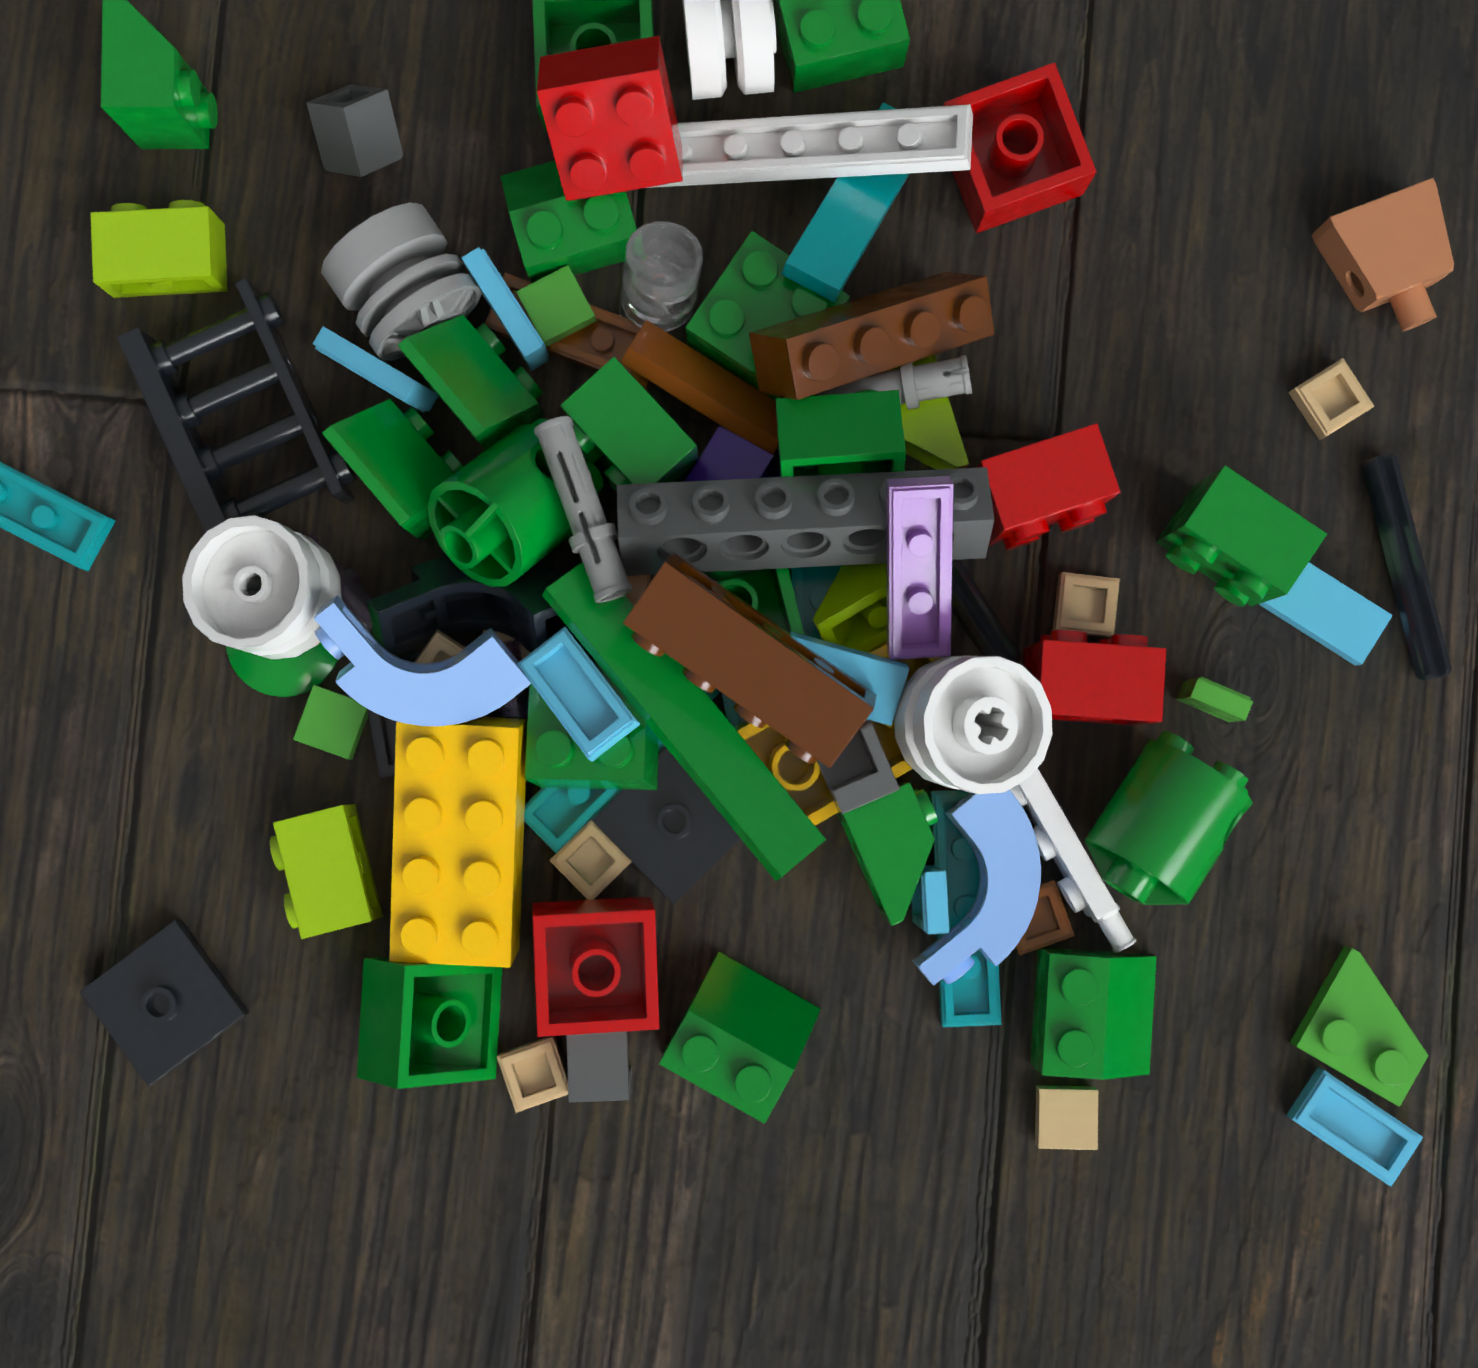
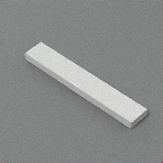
(826, 145)

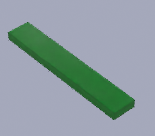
(689, 727)

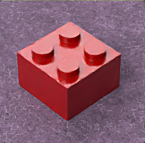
(610, 118)
(1022, 149)
(1049, 484)
(1099, 682)
(595, 966)

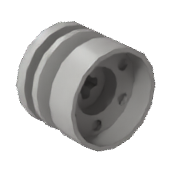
(398, 277)

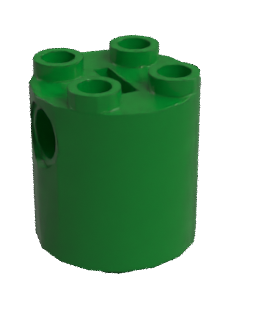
(501, 510)
(1167, 823)

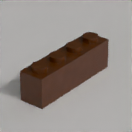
(871, 334)
(749, 661)

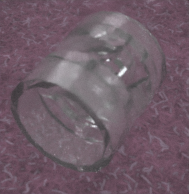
(661, 275)

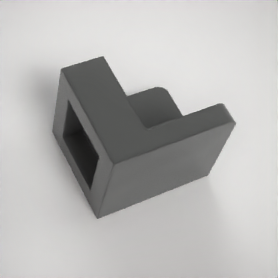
(355, 130)
(859, 772)
(598, 1067)

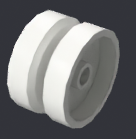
(730, 30)
(259, 587)
(973, 723)

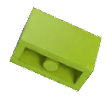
(158, 250)
(325, 871)

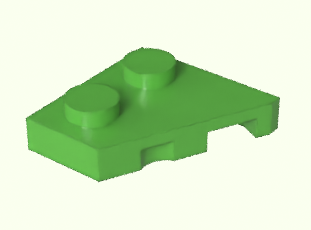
(1361, 1031)

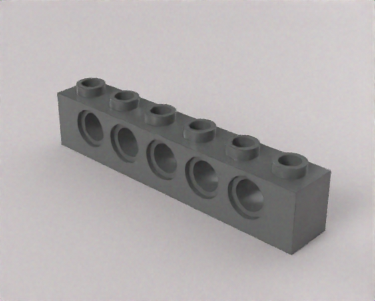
(784, 521)

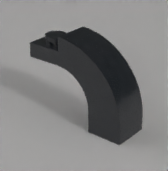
(453, 602)

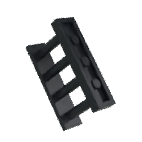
(179, 414)

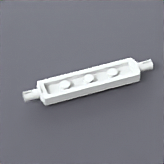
(1081, 882)

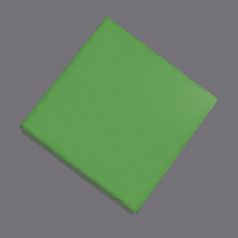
(556, 306)
(1215, 699)
(332, 722)

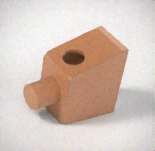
(1390, 252)

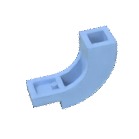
(419, 693)
(1007, 886)

